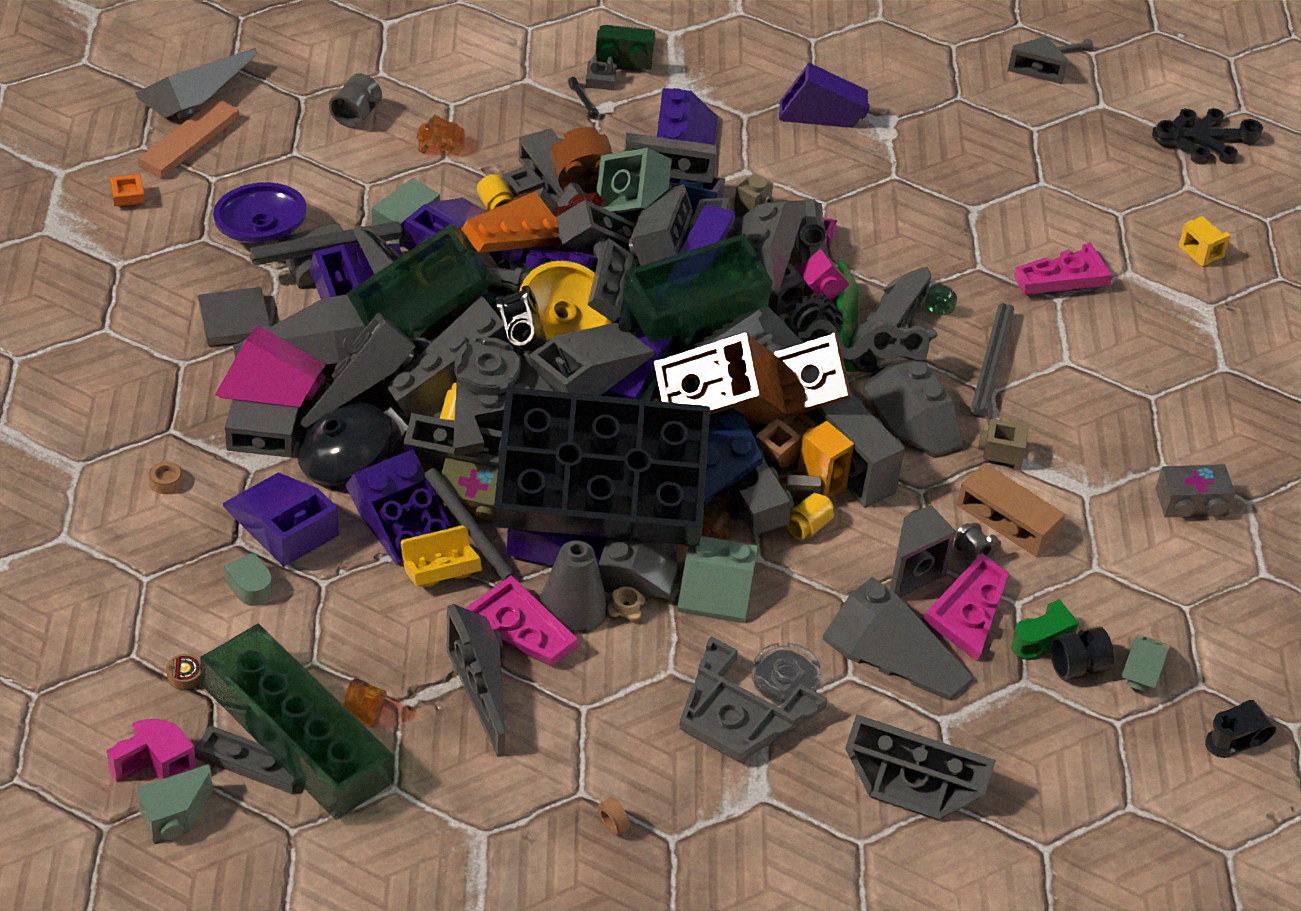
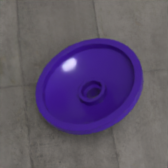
(260, 212)

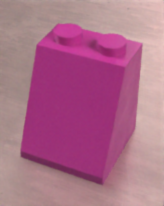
(272, 372)

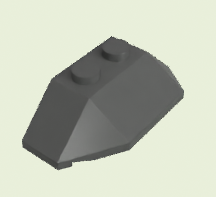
(772, 234)
(915, 406)
(916, 769)

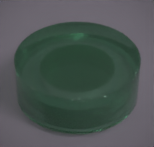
(941, 300)

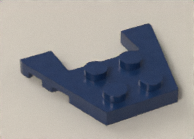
(730, 451)

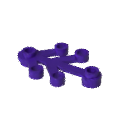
(537, 256)

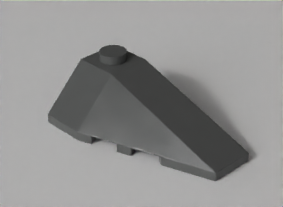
(192, 87)
(321, 329)
(640, 565)
(888, 634)
(476, 658)

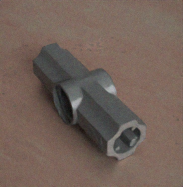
(812, 231)

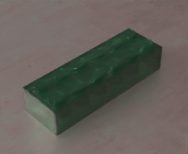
(297, 721)

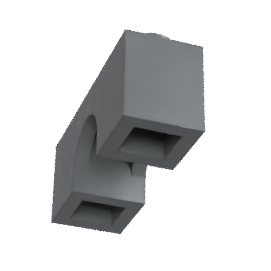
(764, 503)

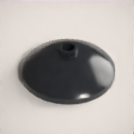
(344, 443)

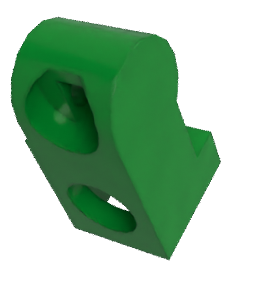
(1034, 636)

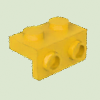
(439, 556)

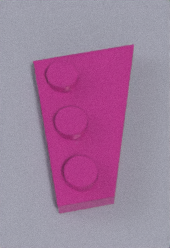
(1065, 273)
(969, 606)
(525, 622)

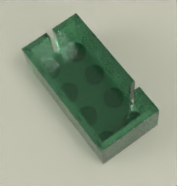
(424, 283)
(697, 288)

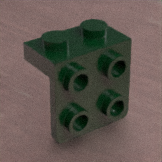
(626, 46)

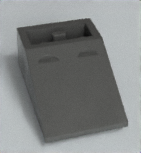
(589, 359)

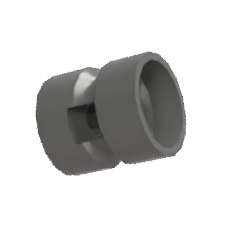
(355, 100)

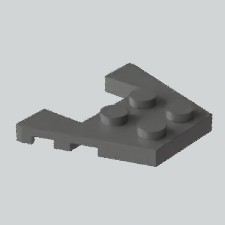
(478, 408)
(735, 718)

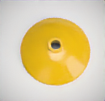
(565, 290)

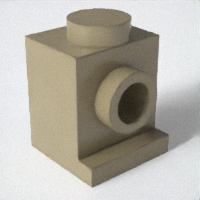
(752, 192)
(1004, 442)

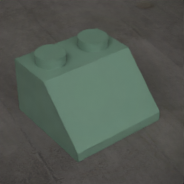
(632, 179)
(718, 579)

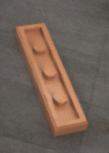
(188, 138)

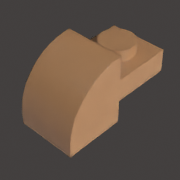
(783, 439)

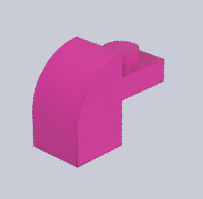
(155, 745)

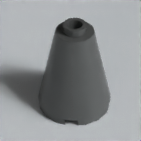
(575, 588)

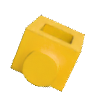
(1203, 241)

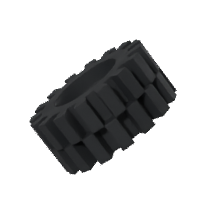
(811, 310)

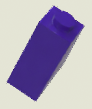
(823, 100)

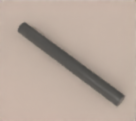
(467, 520)

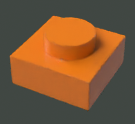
(127, 190)

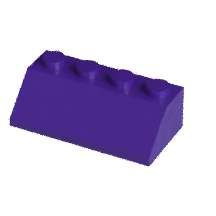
(686, 117)

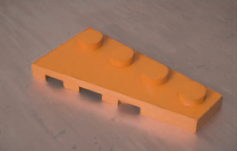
(514, 226)

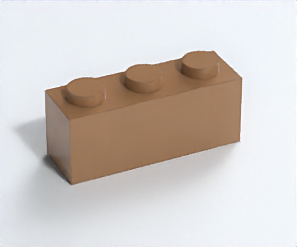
(1010, 509)

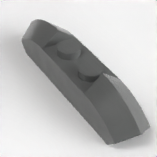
(896, 307)

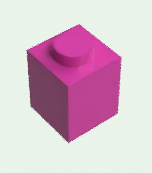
(823, 275)

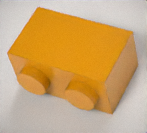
(828, 455)

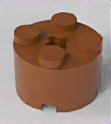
(579, 157)

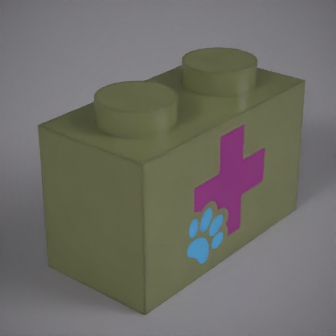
(473, 486)

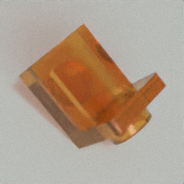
(442, 134)

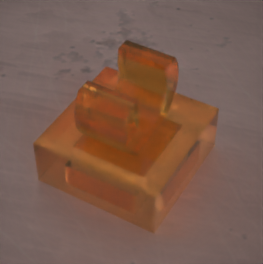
(365, 701)

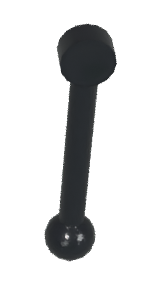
(573, 84)

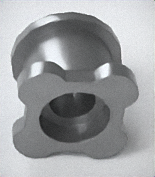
(974, 542)

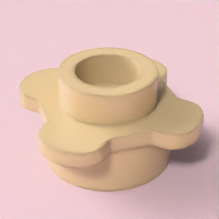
(626, 603)

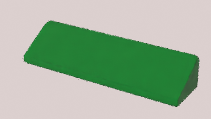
(848, 304)

